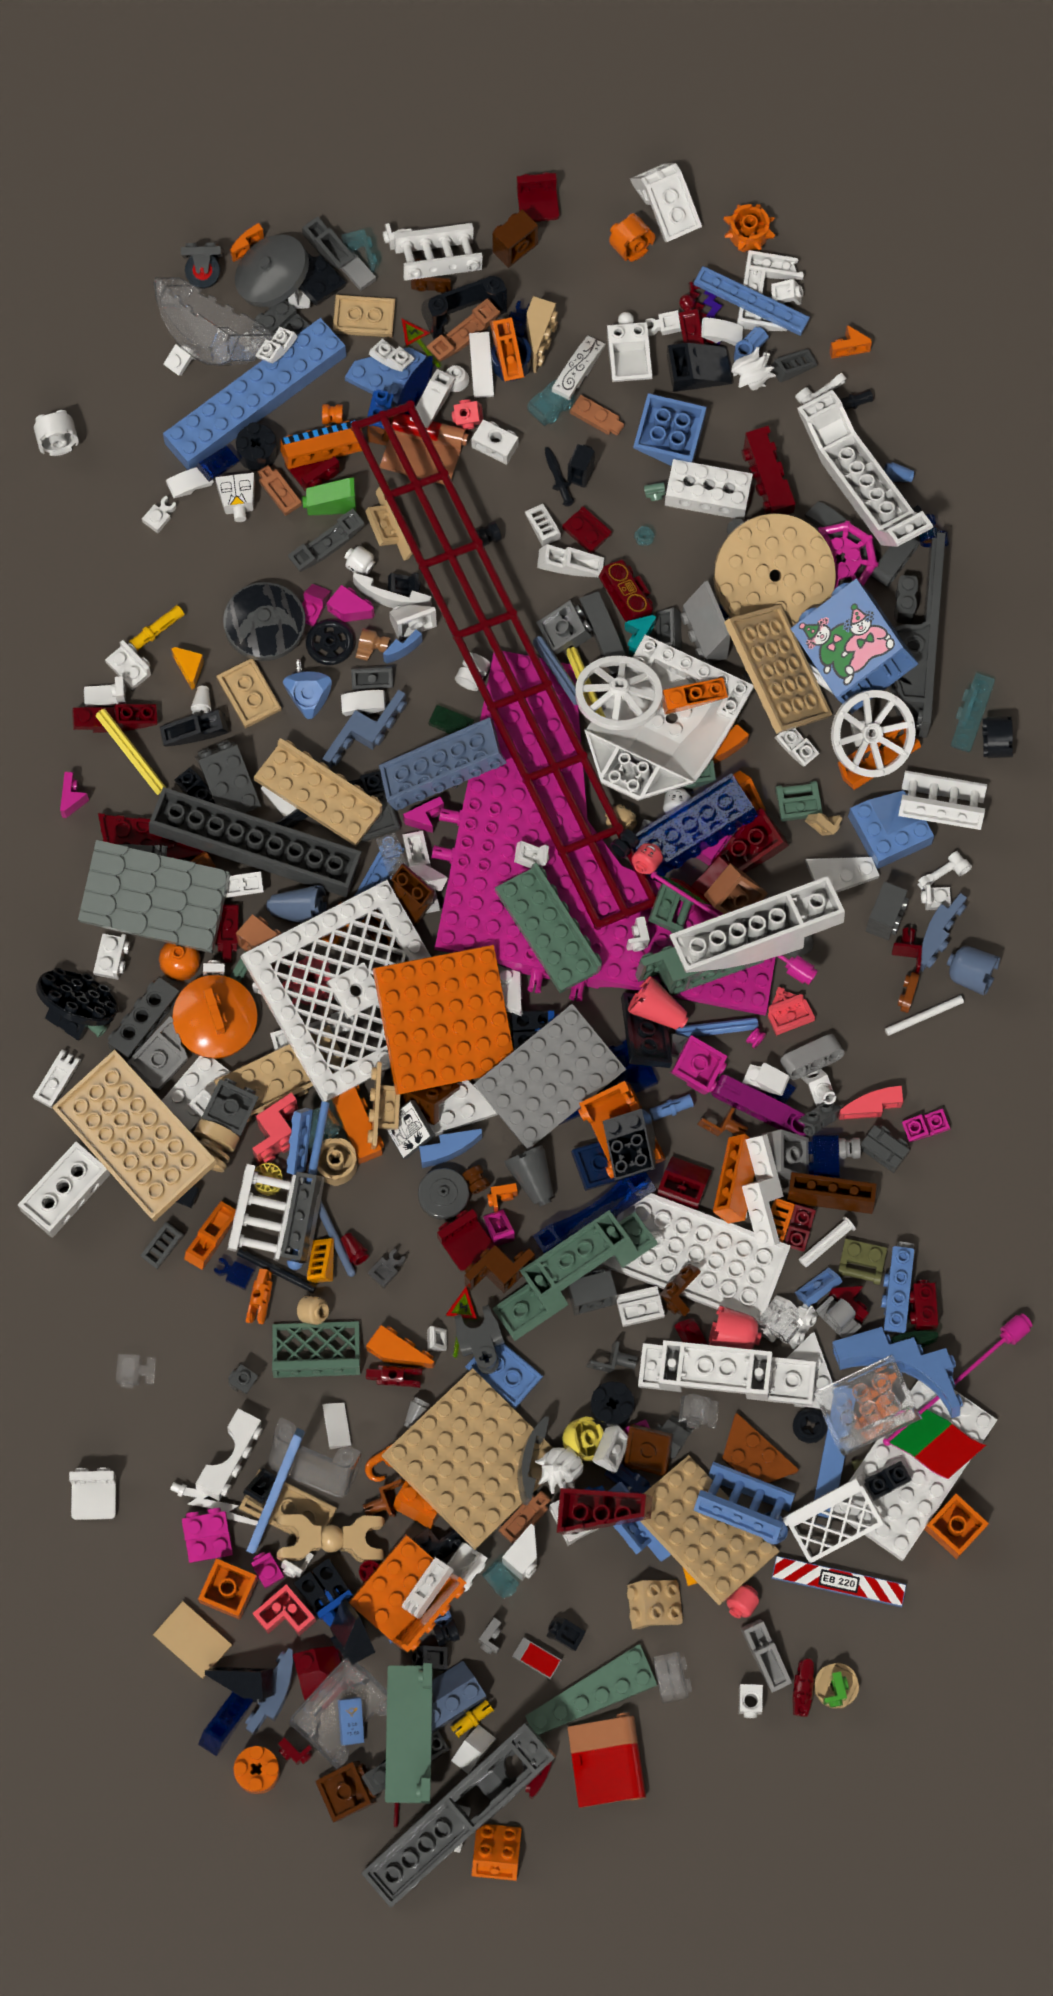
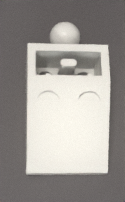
(629, 349)

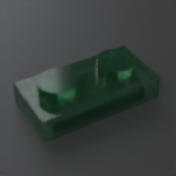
(448, 720)

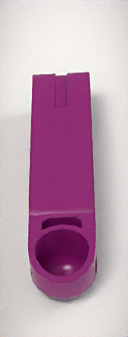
(758, 1105)

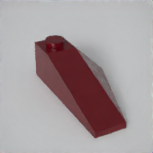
(754, 843)

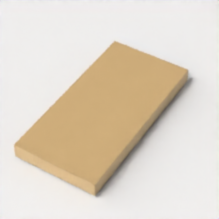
(294, 1502)

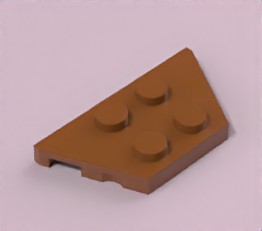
(754, 1455)

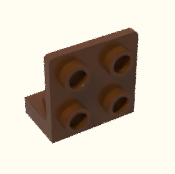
(429, 1100)

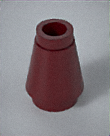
(354, 1249)

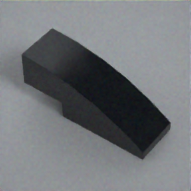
(194, 729)

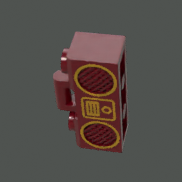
(625, 591)

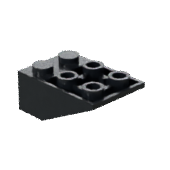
(697, 366)
(630, 1143)

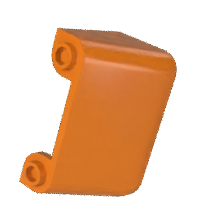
(609, 1104)

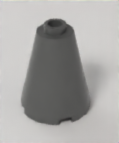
(532, 1174)

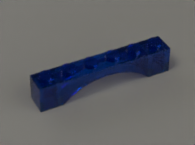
(617, 1199)

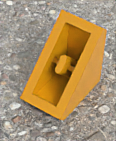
(189, 664)

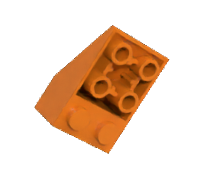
(414, 1506)

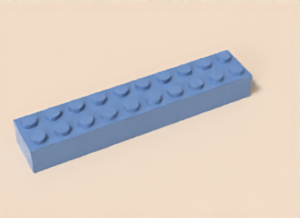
(254, 395)

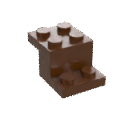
(497, 1268)

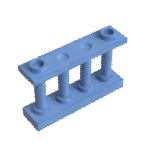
(737, 1515)

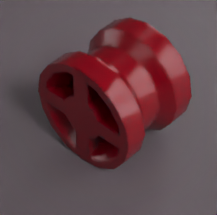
(369, 1567)

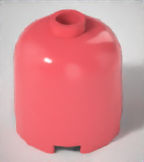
(734, 1329)

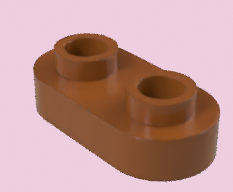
(906, 1000)

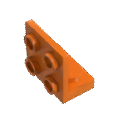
(496, 1852)

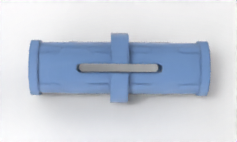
(671, 1107)

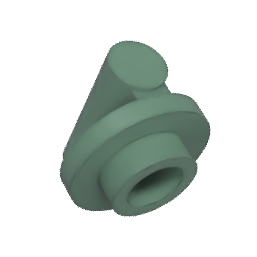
(655, 491)

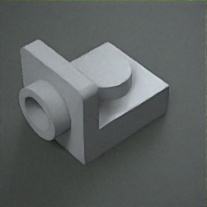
(491, 1632)

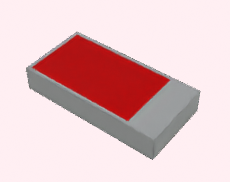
(536, 1658)

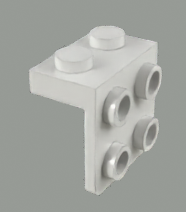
(93, 1494)

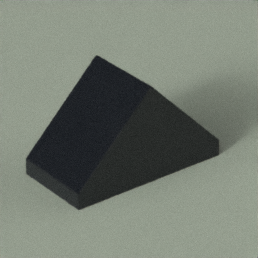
(260, 1488)

